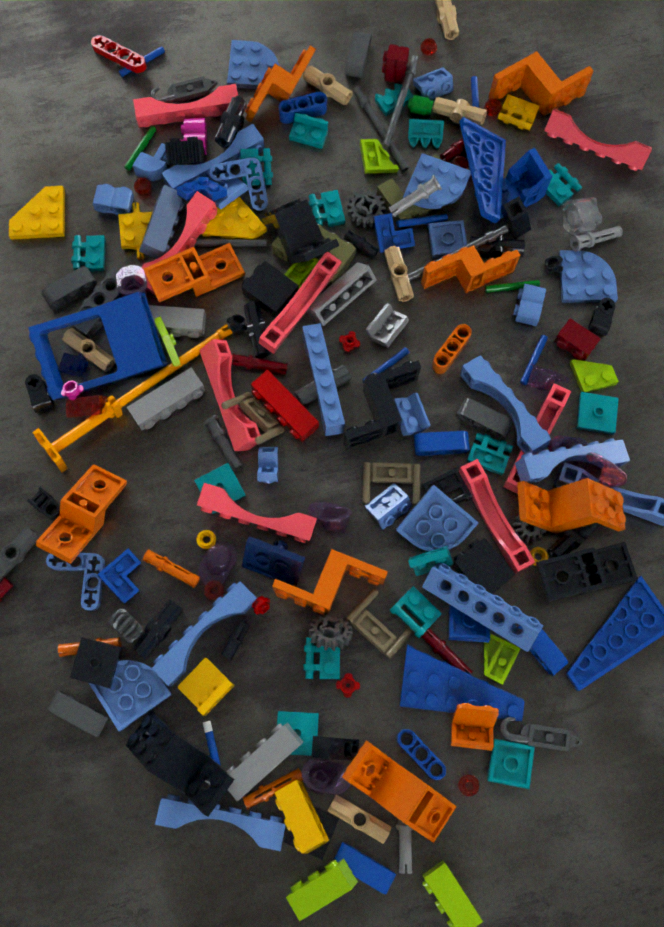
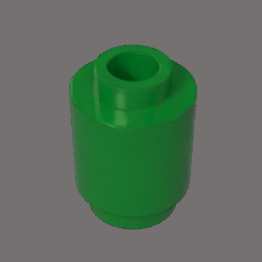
(420, 105)

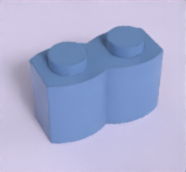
(113, 200)
(530, 304)

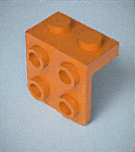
(473, 726)

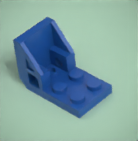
(526, 179)

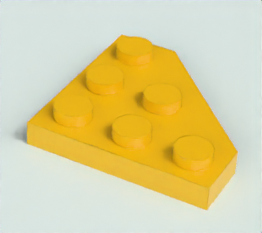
(40, 216)
(235, 222)

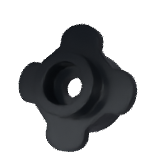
(553, 260)
(237, 323)

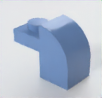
(150, 166)
(267, 464)

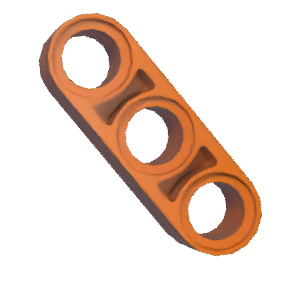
(454, 341)

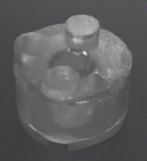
(581, 216)

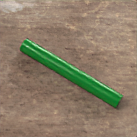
(145, 140)
(510, 286)

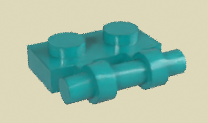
(267, 159)
(558, 190)
(332, 208)
(95, 252)
(488, 458)
(329, 661)

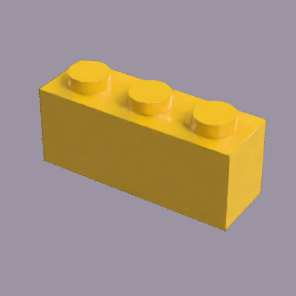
(301, 817)

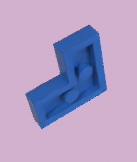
(204, 186)
(388, 236)
(116, 577)

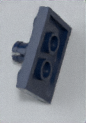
(273, 560)

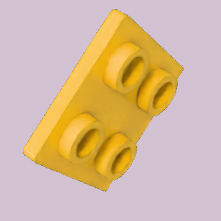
(205, 686)

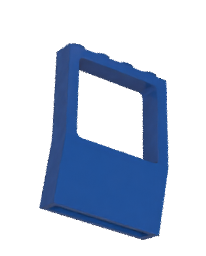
(129, 333)

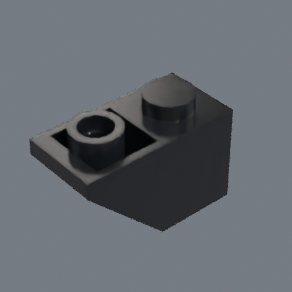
(516, 217)
(334, 748)

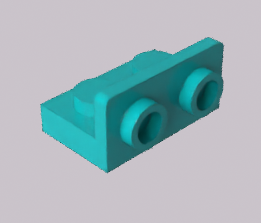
(309, 130)
(424, 562)

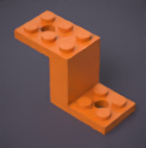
(540, 83)
(571, 506)
(329, 582)
(399, 791)

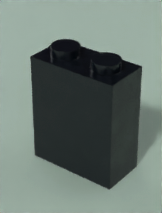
(269, 288)
(483, 566)

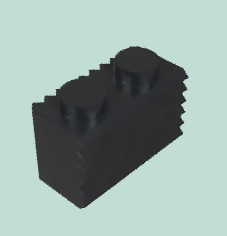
(184, 151)

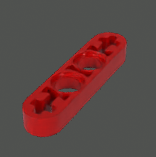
(116, 56)

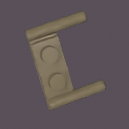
(258, 414)
(391, 473)
(374, 630)

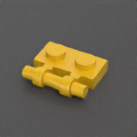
(520, 109)

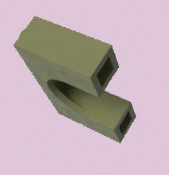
(392, 194)
(344, 252)

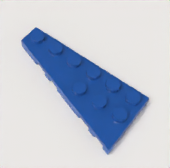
(486, 163)
(627, 630)
(441, 687)

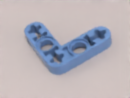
(244, 171)
(85, 566)

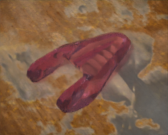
(611, 474)

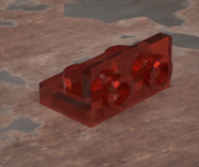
(85, 406)

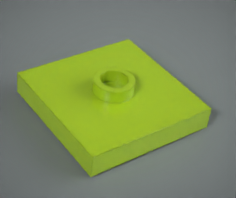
(168, 341)

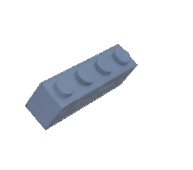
(161, 223)

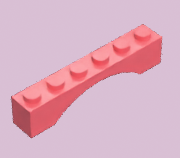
(155, 112)
(633, 153)
(199, 213)
(300, 303)
(218, 363)
(546, 419)
(217, 499)
(508, 542)

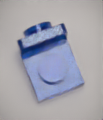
(73, 364)

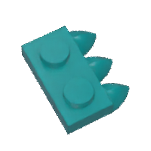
(388, 101)
(425, 131)

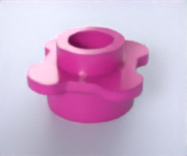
(71, 390)

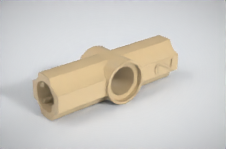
(447, 18)
(327, 84)
(459, 109)
(401, 282)
(81, 344)
(372, 826)

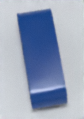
(310, 104)
(441, 443)
(547, 653)
(430, 758)
(366, 868)

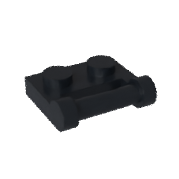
(448, 483)

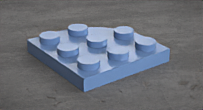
(249, 63)
(450, 177)
(586, 278)
(436, 522)
(132, 693)

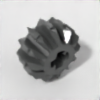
(532, 536)
(126, 625)

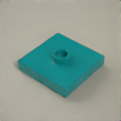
(597, 413)
(223, 478)
(304, 725)
(511, 764)

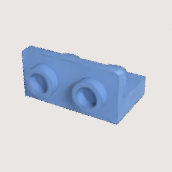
(434, 83)
(412, 415)
(389, 505)

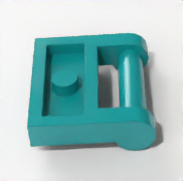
(420, 608)

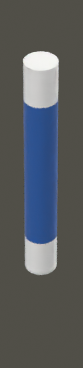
(211, 741)

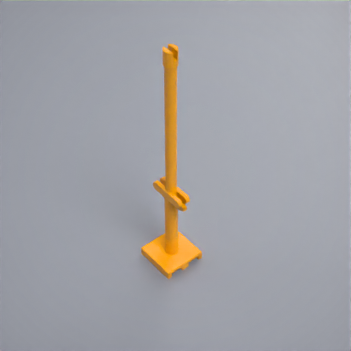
(113, 406)

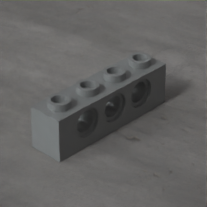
(100, 293)

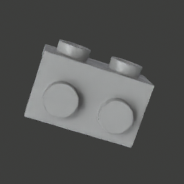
(386, 326)

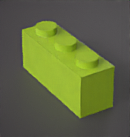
(321, 888)
(450, 897)

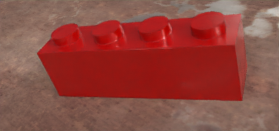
(284, 405)

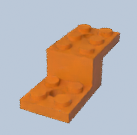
(278, 83)
(469, 268)
(194, 272)
(81, 513)

